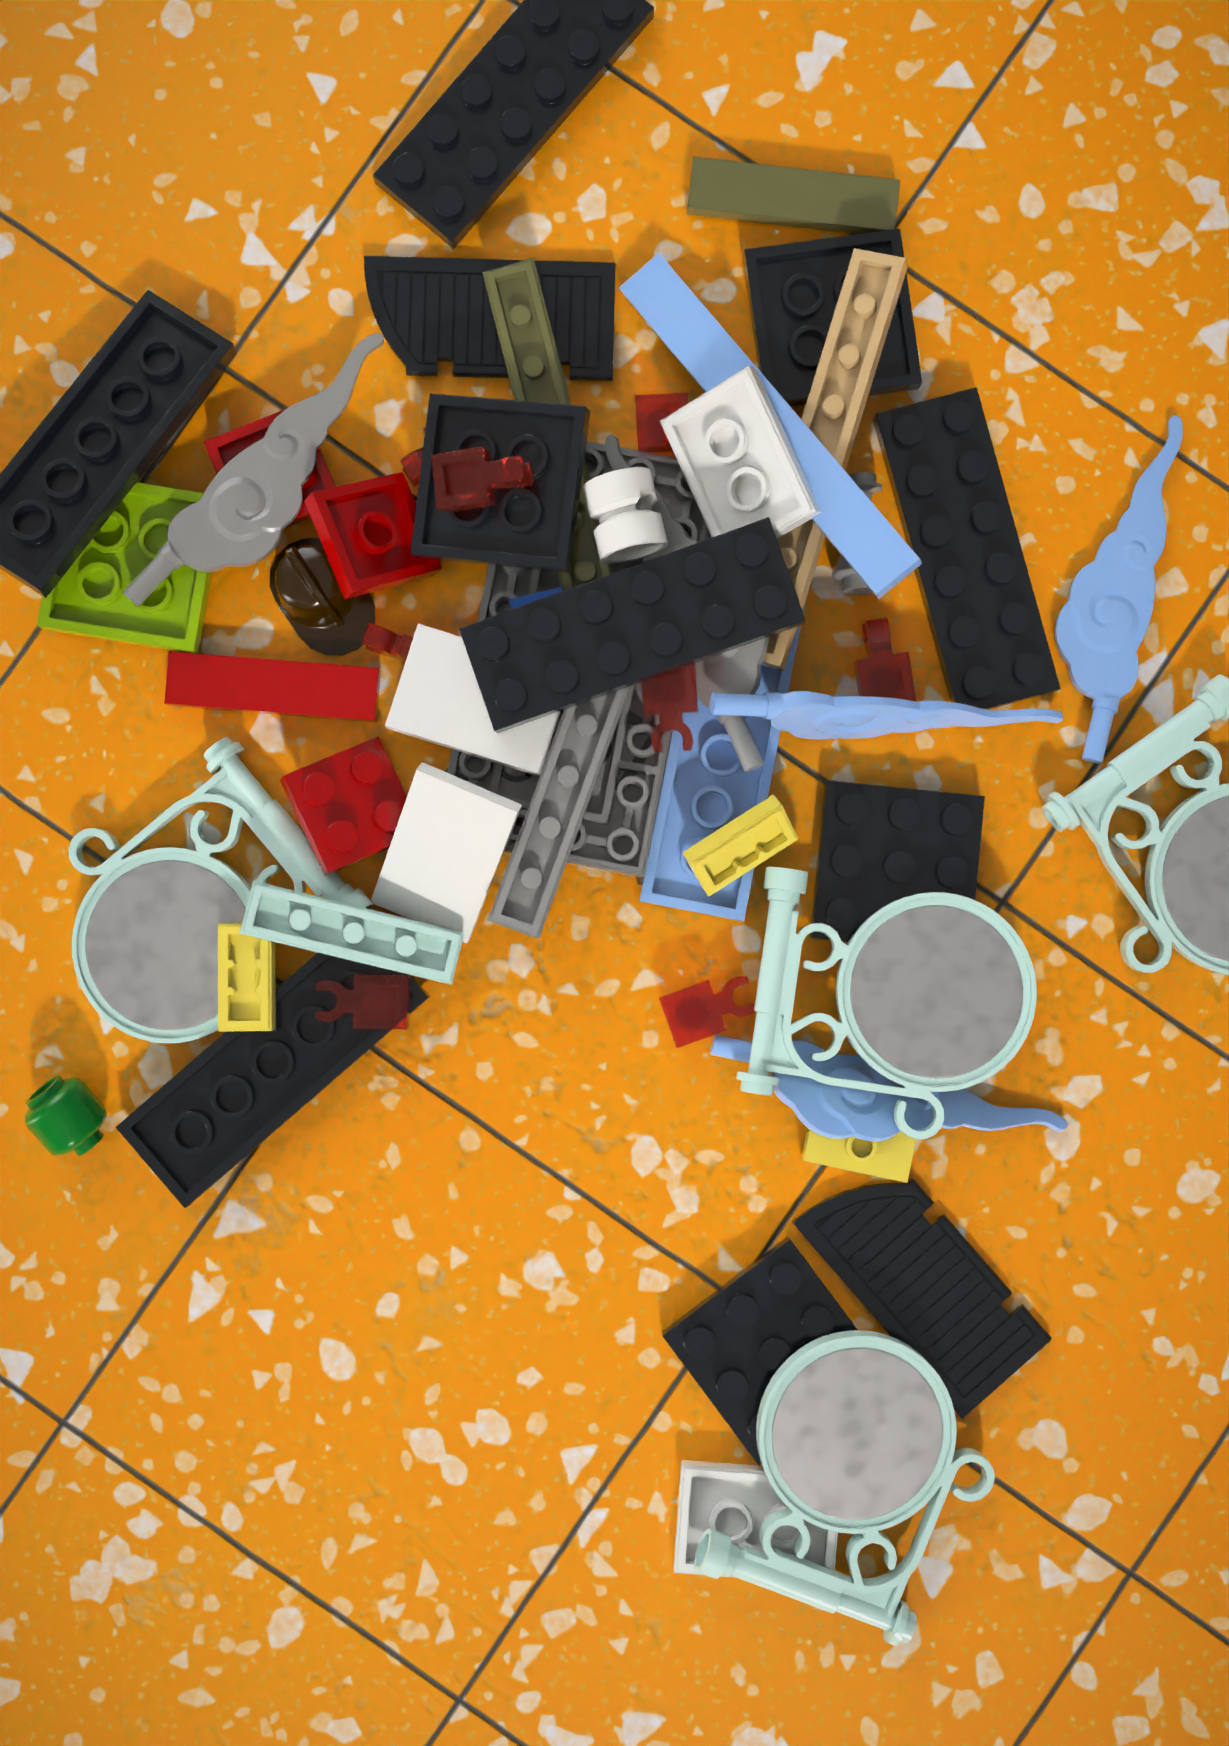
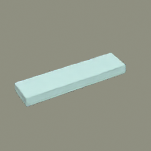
(352, 932)

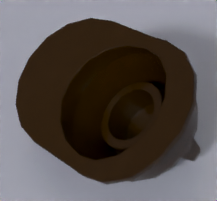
(313, 600)

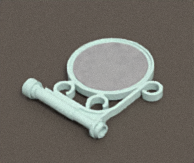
(1188, 851)
(153, 916)
(923, 992)
(854, 1444)

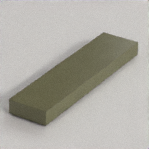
(792, 196)

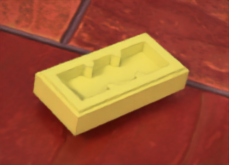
(740, 845)
(245, 981)
(882, 1159)

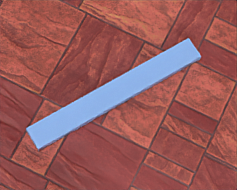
(712, 357)

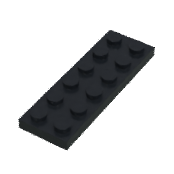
(506, 108)
(103, 438)
(968, 549)
(632, 625)
(252, 1081)

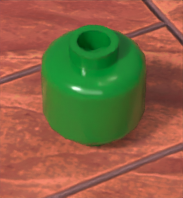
(65, 1116)

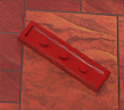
(272, 686)

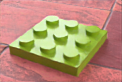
(90, 593)

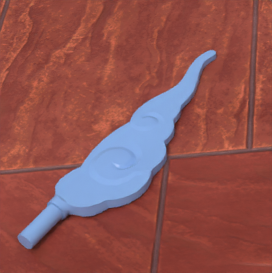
(1115, 601)
(854, 717)
(868, 1114)

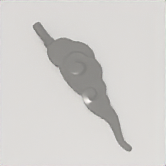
(256, 490)
(729, 672)

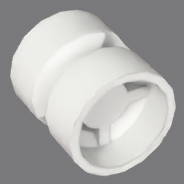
(623, 506)

